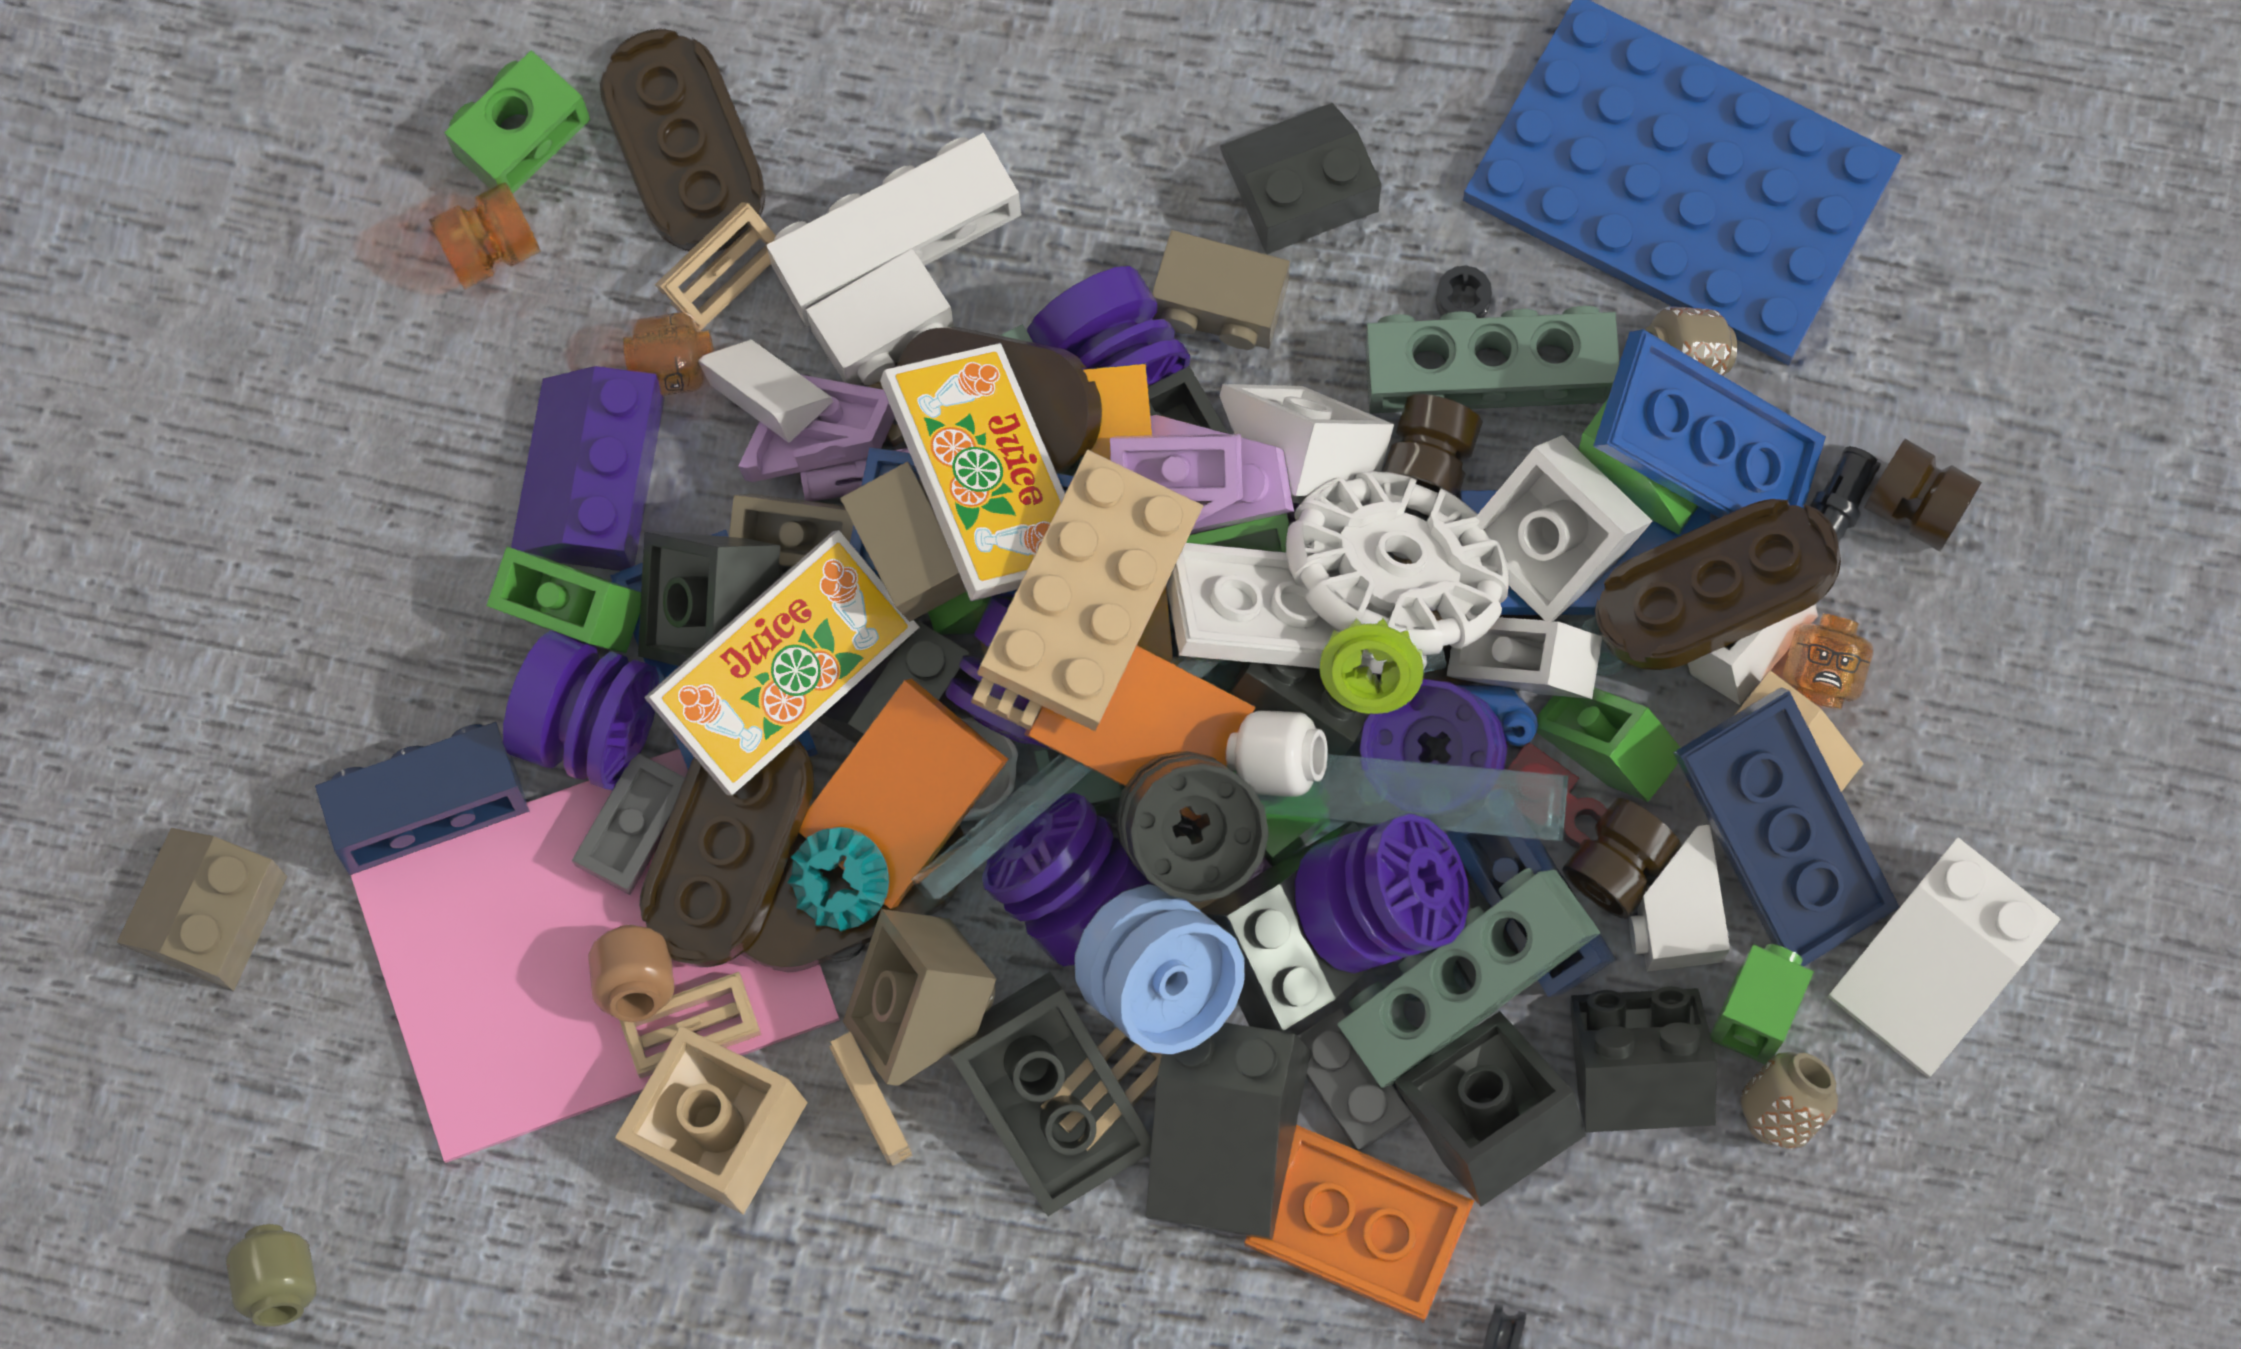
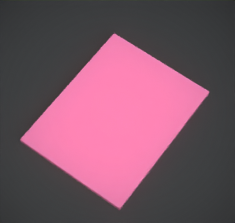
(495, 982)

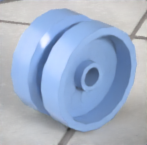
(1159, 970)

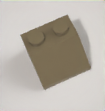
(203, 906)
(917, 994)

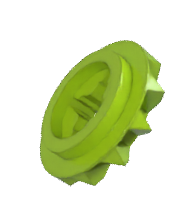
(1357, 686)

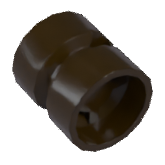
(1434, 441)
(1922, 494)
(1627, 850)

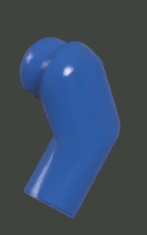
(1515, 715)

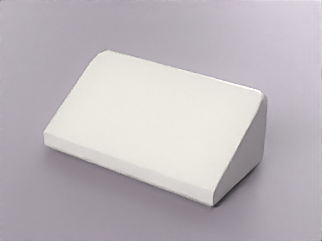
(765, 387)

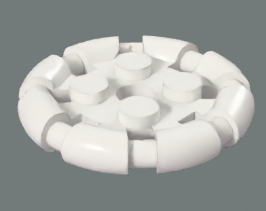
(1364, 518)

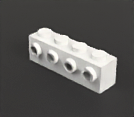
(919, 208)

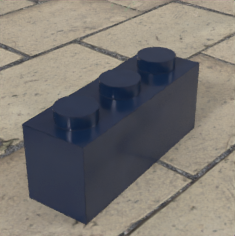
(421, 797)
(1496, 860)

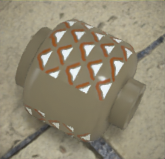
(1698, 334)
(1789, 1100)

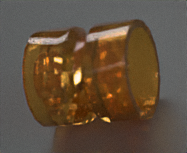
(484, 235)

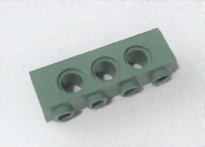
(1521, 381)
(1554, 930)

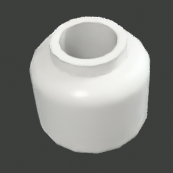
(1278, 753)

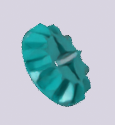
(863, 869)

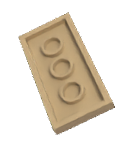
(1090, 590)

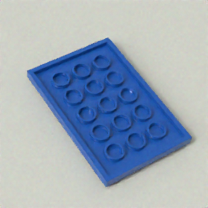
(1682, 177)

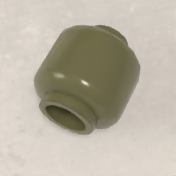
(271, 1275)

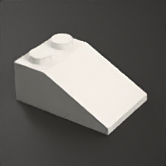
(1943, 957)

